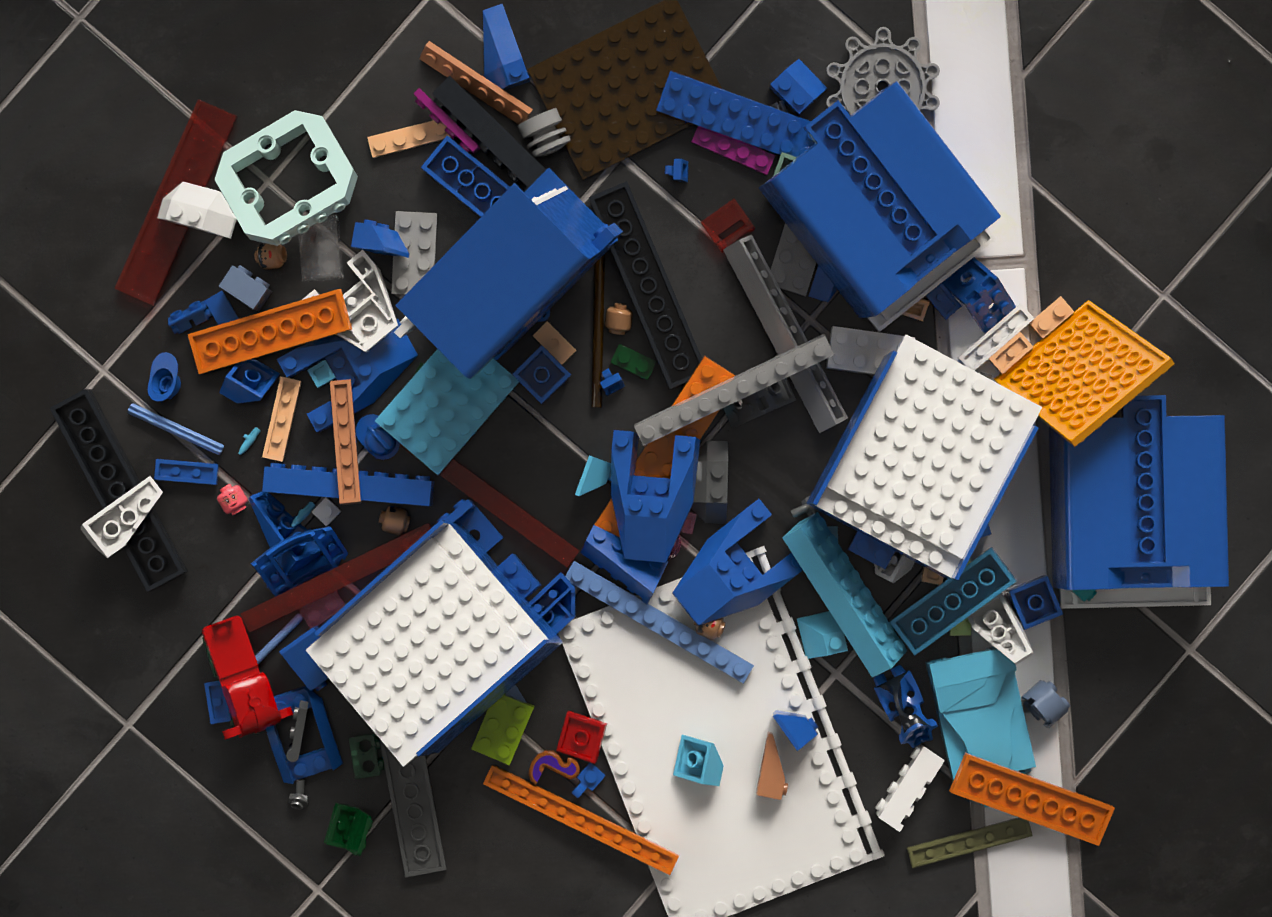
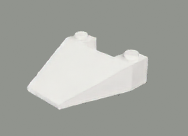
(367, 305)

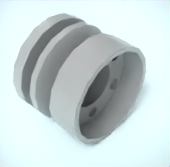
(544, 133)

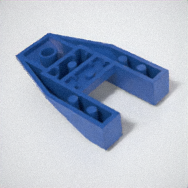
(369, 371)
(651, 508)
(724, 577)

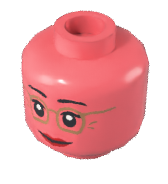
(232, 499)

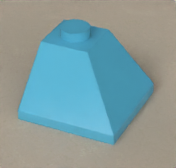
(594, 475)
(821, 635)
(698, 761)

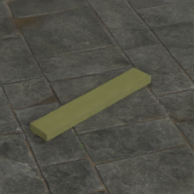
(969, 842)

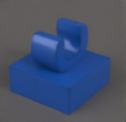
(678, 171)
(612, 382)

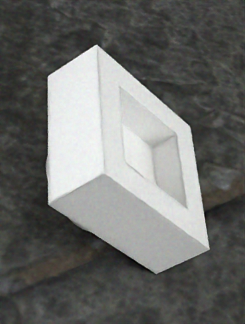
(326, 511)

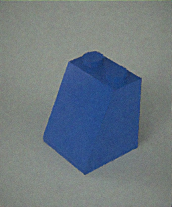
(301, 661)

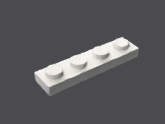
(996, 337)

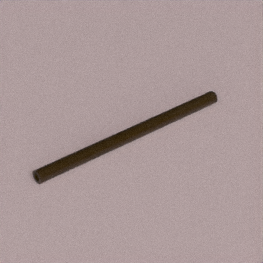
(598, 324)

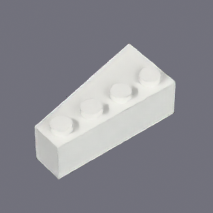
(908, 787)

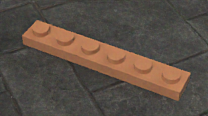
(475, 83)
(345, 442)

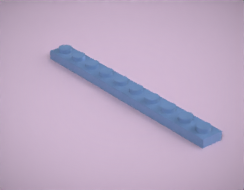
(659, 622)

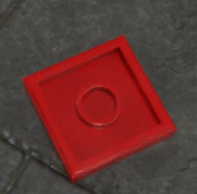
(581, 737)

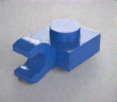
(589, 777)

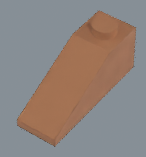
(771, 776)

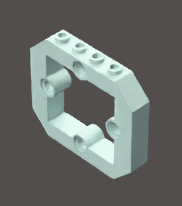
(320, 206)

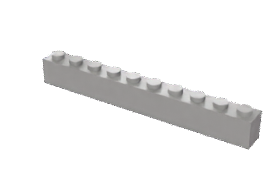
(783, 330)
(733, 389)

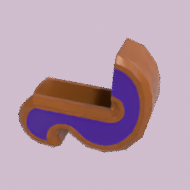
(554, 762)

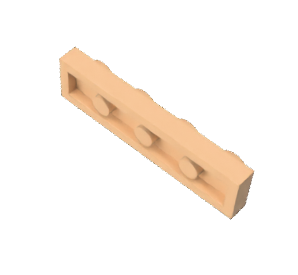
(406, 138)
(281, 419)

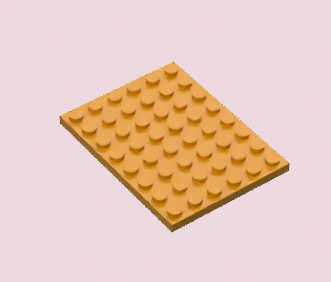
(1085, 372)

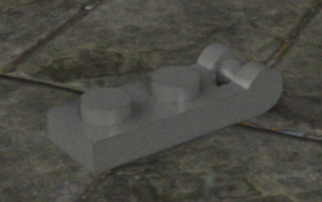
(297, 732)

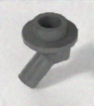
(804, 509)
(298, 800)

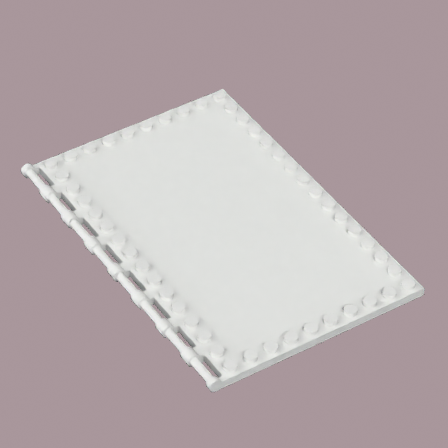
(729, 840)

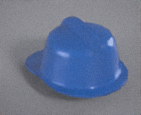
(164, 378)
(375, 438)

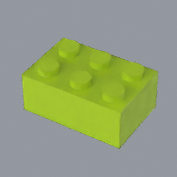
(503, 728)

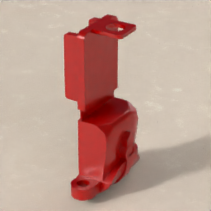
(242, 684)

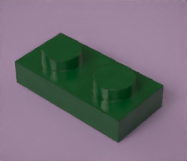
(633, 362)

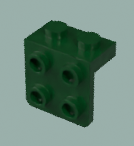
(348, 828)

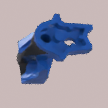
(915, 726)

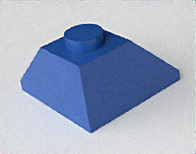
(248, 381)
(796, 727)

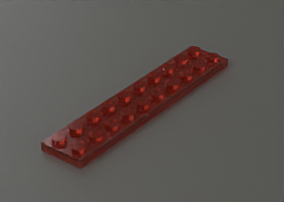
(160, 239)

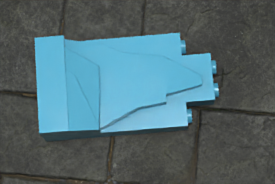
(980, 710)

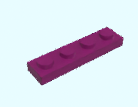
(439, 115)
(734, 149)

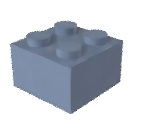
(245, 288)

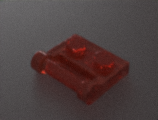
(724, 219)

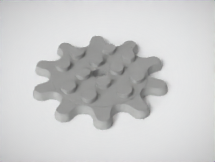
(882, 63)

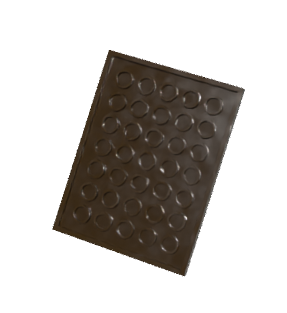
(614, 83)

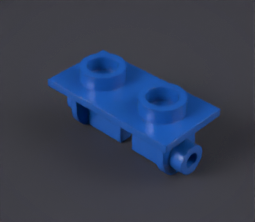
(181, 318)

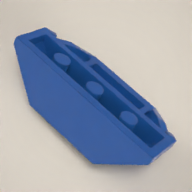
(556, 603)

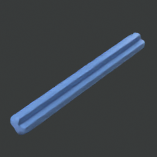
(175, 429)

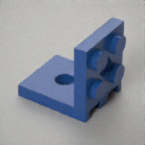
(980, 293)
(472, 518)

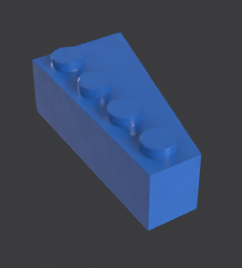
(607, 553)

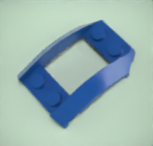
(278, 581)
(311, 762)

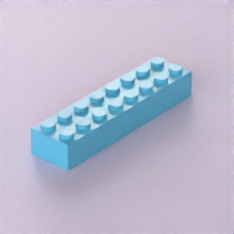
(845, 594)

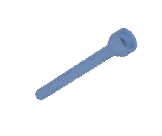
(279, 637)

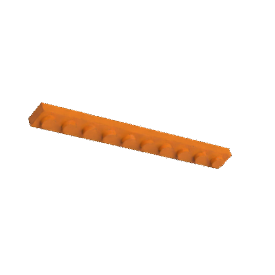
(581, 819)

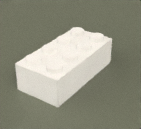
(860, 349)

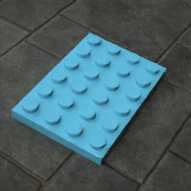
(444, 409)

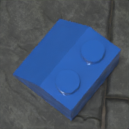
(797, 87)
(378, 239)

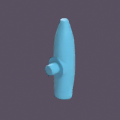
(249, 440)
(303, 513)

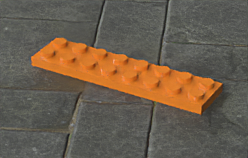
(270, 331)
(1031, 799)

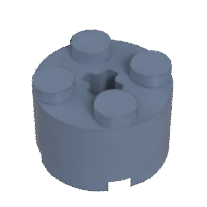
(1045, 703)

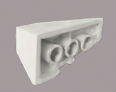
(118, 521)
(1002, 629)

